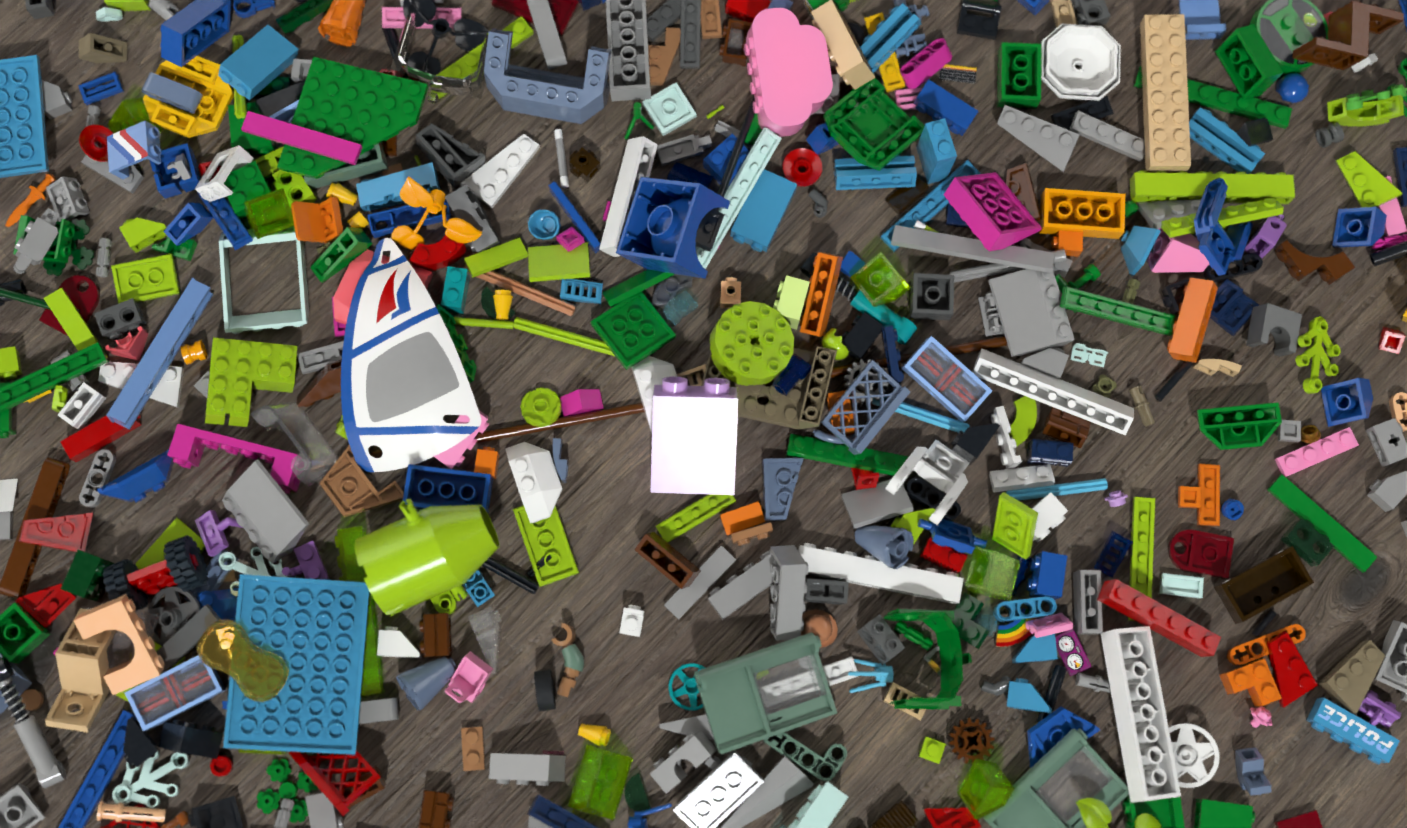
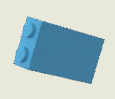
(258, 62)
(936, 151)
(763, 211)

